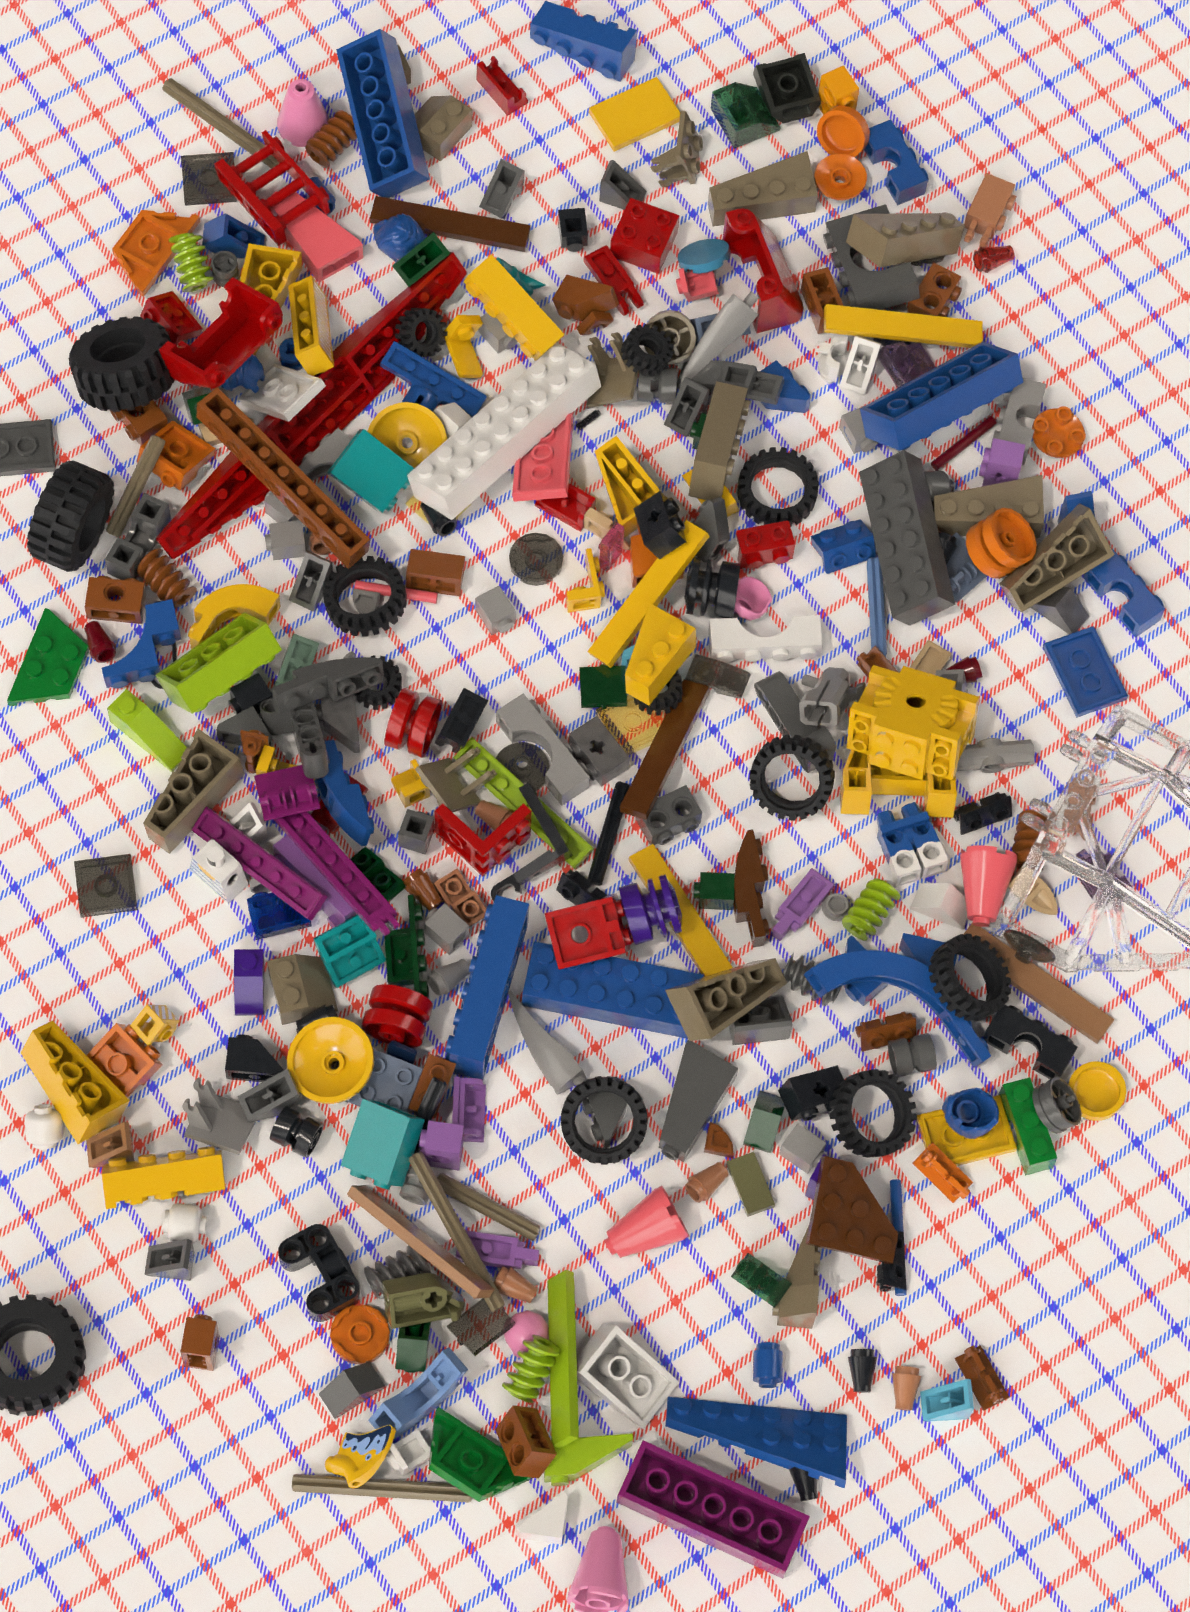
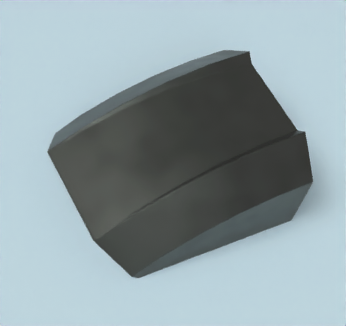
(788, 88)

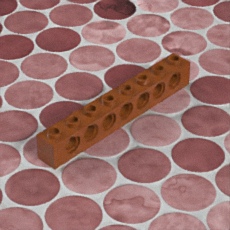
(283, 478)

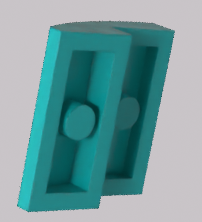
(349, 950)

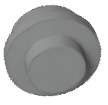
(835, 906)

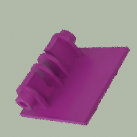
(286, 793)

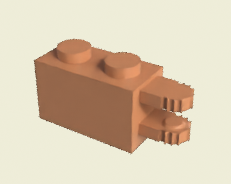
(988, 208)

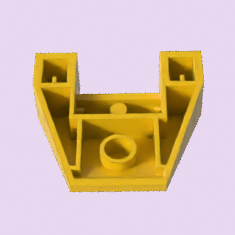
(863, 780)

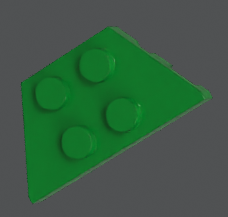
(50, 663)
(469, 1459)

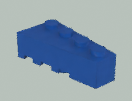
(585, 39)

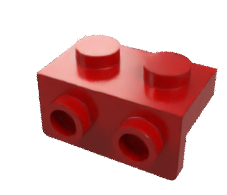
(765, 545)

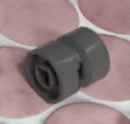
(666, 386)
(908, 1055)

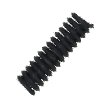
(592, 416)

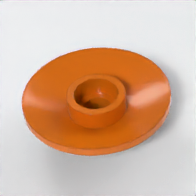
(842, 168)

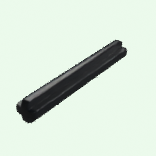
(608, 835)

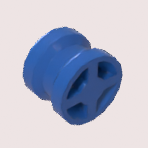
(287, 358)

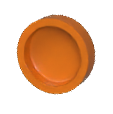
(843, 131)

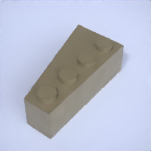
(768, 192)
(719, 441)
(965, 508)
(722, 998)

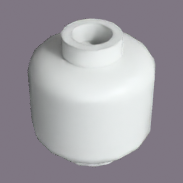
(43, 1127)
(184, 1222)

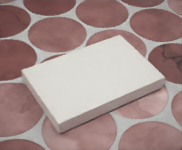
(282, 392)

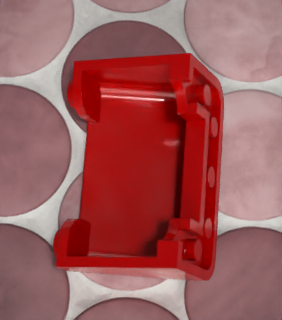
(776, 289)
(228, 342)

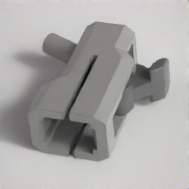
(829, 690)

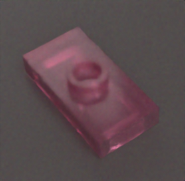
(611, 546)

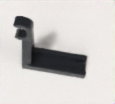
(545, 861)

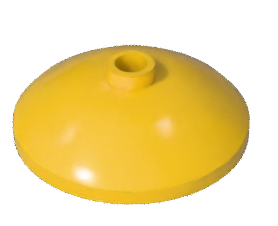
(412, 422)
(319, 1046)

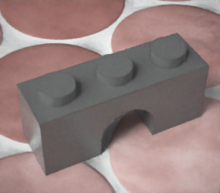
(147, 523)

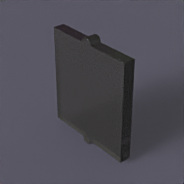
(480, 1327)

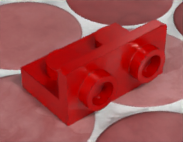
(173, 316)

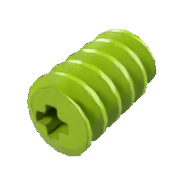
(190, 261)
(869, 907)
(532, 1369)

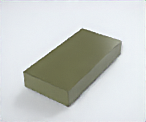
(750, 1184)

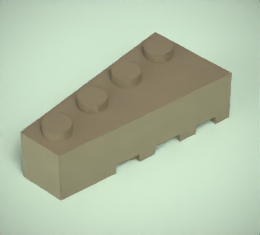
(904, 236)
(1060, 558)
(198, 782)

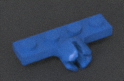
(430, 383)

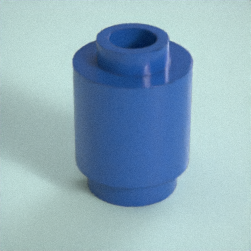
(767, 1364)

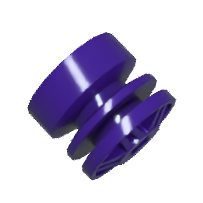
(650, 909)

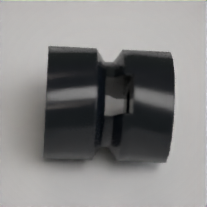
(296, 1131)

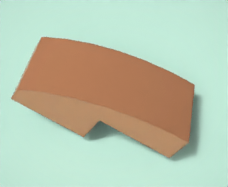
(460, 897)

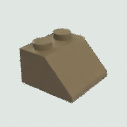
(442, 124)
(299, 986)

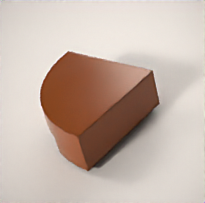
(593, 321)
(718, 1142)

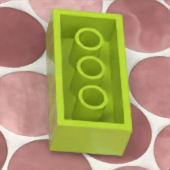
(219, 663)

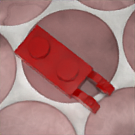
(610, 272)

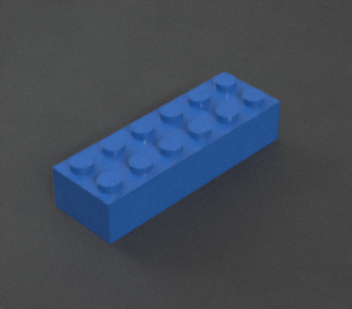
(382, 114)
(941, 396)
(488, 986)
(606, 991)

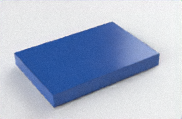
(1085, 671)

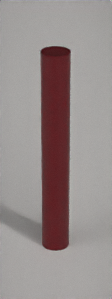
(963, 443)

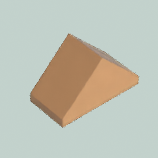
(110, 1144)

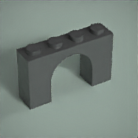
(867, 287)

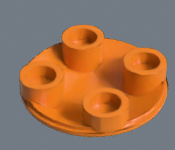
(1058, 432)

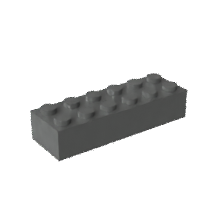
(906, 538)

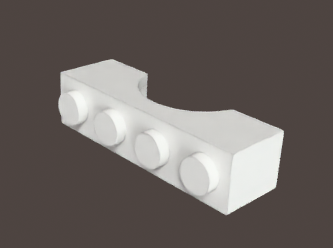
(733, 642)

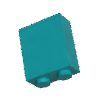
(371, 471)
(382, 1143)

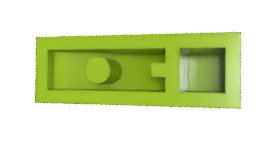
(146, 730)
(583, 1456)

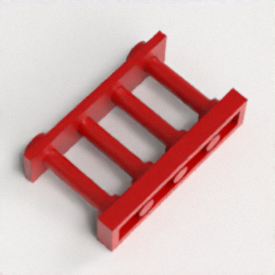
(261, 208)

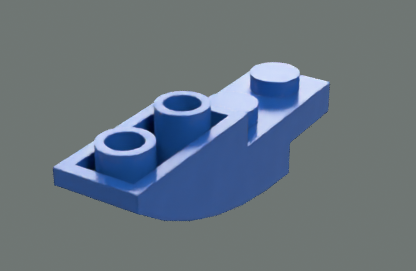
(344, 799)

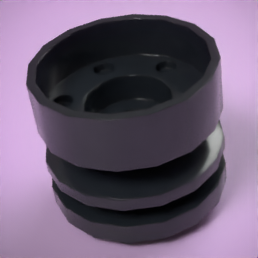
(712, 588)

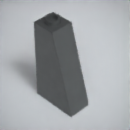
(696, 1095)

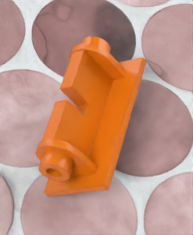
(943, 1173)

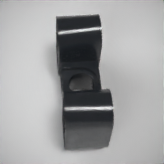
(332, 1266)

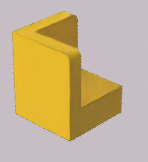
(409, 786)

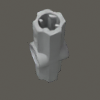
(993, 755)

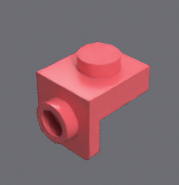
(695, 285)

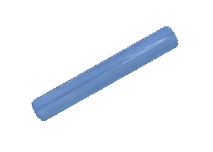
(876, 605)

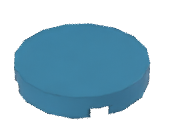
(704, 255)

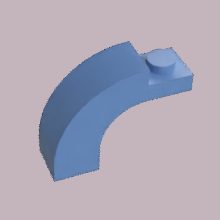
(422, 1395)

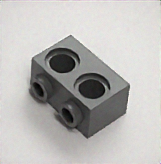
(665, 811)

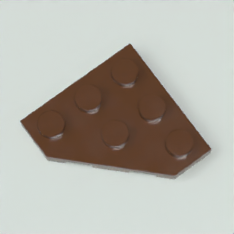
(848, 1215)

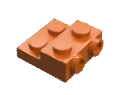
(180, 455)
(125, 1058)

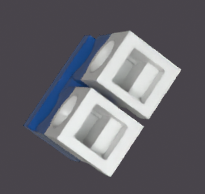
(910, 845)

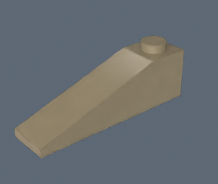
(800, 1302)

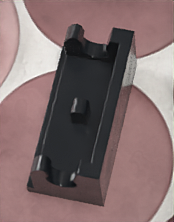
(461, 720)

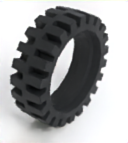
(777, 459)
(375, 619)
(782, 806)
(950, 987)
(901, 1106)
(611, 1154)

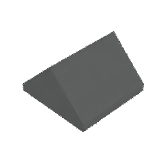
(763, 1023)

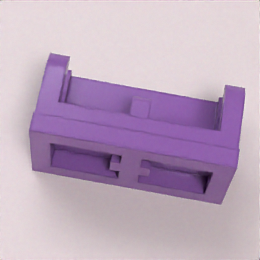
(469, 1107)

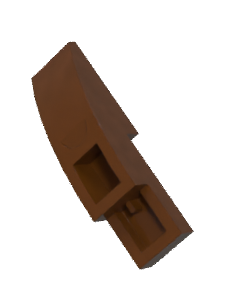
(748, 885)

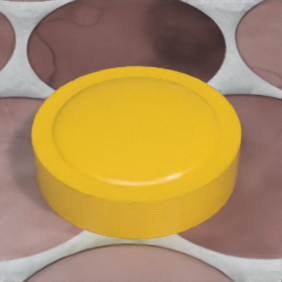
(1098, 1090)

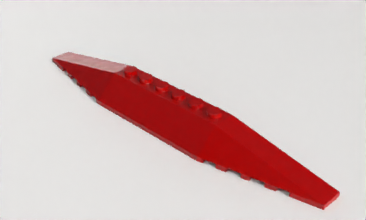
(348, 390)

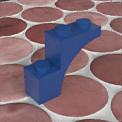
(142, 662)

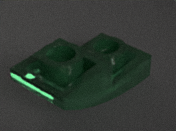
(761, 1280)

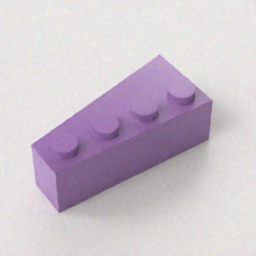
(334, 906)

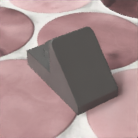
(502, 189)

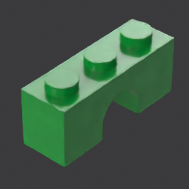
(1033, 1138)

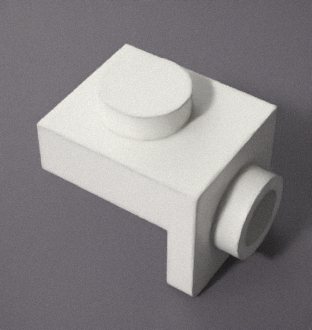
(408, 1453)

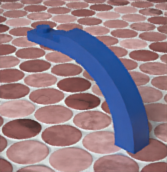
(902, 973)

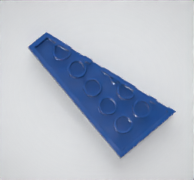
(771, 1434)

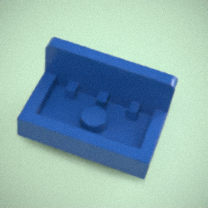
(844, 545)

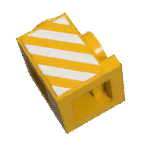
(160, 1026)

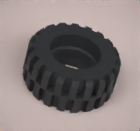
(121, 364)
(70, 516)
(66, 1367)

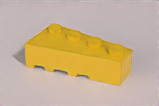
(271, 271)
(73, 1082)
(162, 1176)

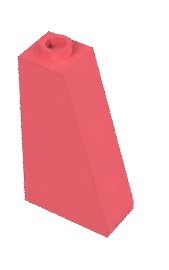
(322, 241)

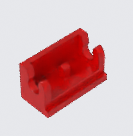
(500, 87)
(570, 508)

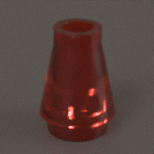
(990, 258)

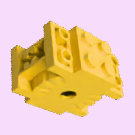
(912, 722)

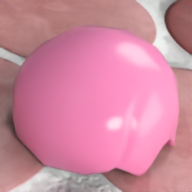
(751, 598)
(527, 1324)

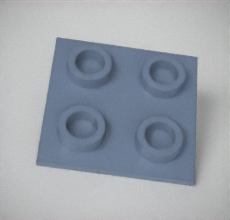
(962, 571)
(390, 1082)

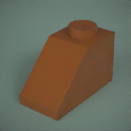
(580, 297)

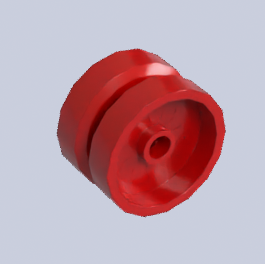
(413, 722)
(397, 1015)

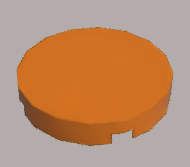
(359, 1334)

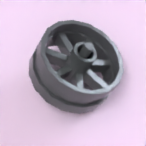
(1056, 1105)

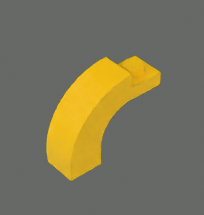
(230, 603)

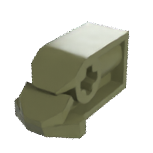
(420, 1300)

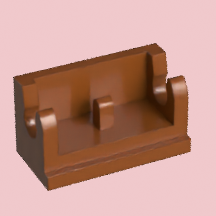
(435, 572)

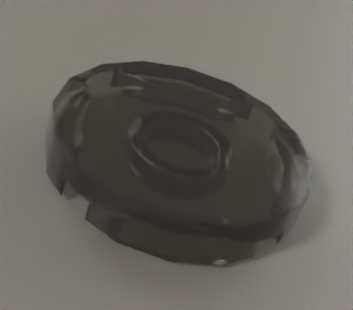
(536, 559)

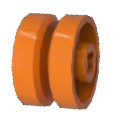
(1001, 543)

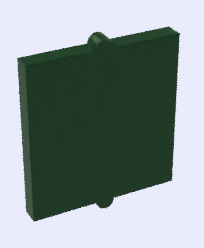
(603, 686)

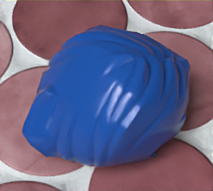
(397, 235)
(246, 375)
(971, 1112)

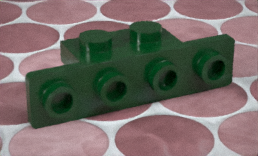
(403, 952)

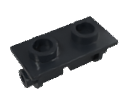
(992, 810)
(575, 888)
(895, 1273)

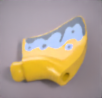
(361, 1455)

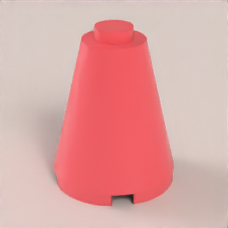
(985, 881)
(647, 1226)

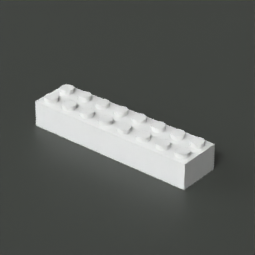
(504, 431)

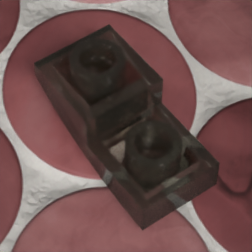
(718, 675)

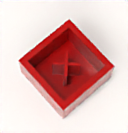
(644, 235)

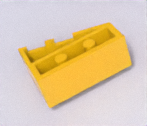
(624, 481)
(658, 653)

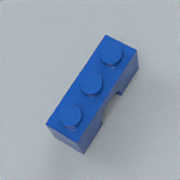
(888, 144)
(1143, 607)

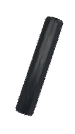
(430, 1103)

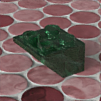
(742, 114)

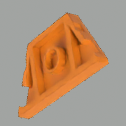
(146, 248)

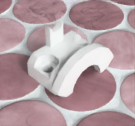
(827, 366)

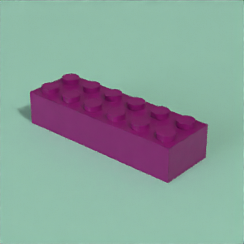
(712, 1509)

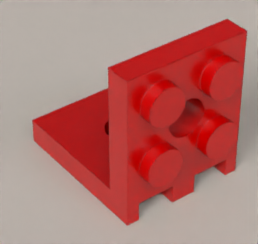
(492, 850)
(605, 931)

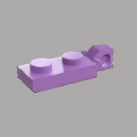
(801, 903)
(501, 1251)

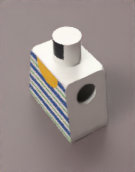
(215, 867)

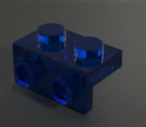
(273, 916)

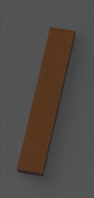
(455, 224)
(664, 751)

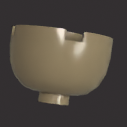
(680, 331)

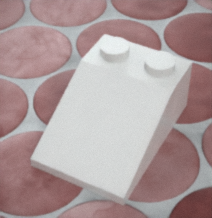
(624, 1375)

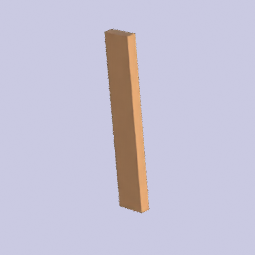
(1049, 991)
(420, 1242)

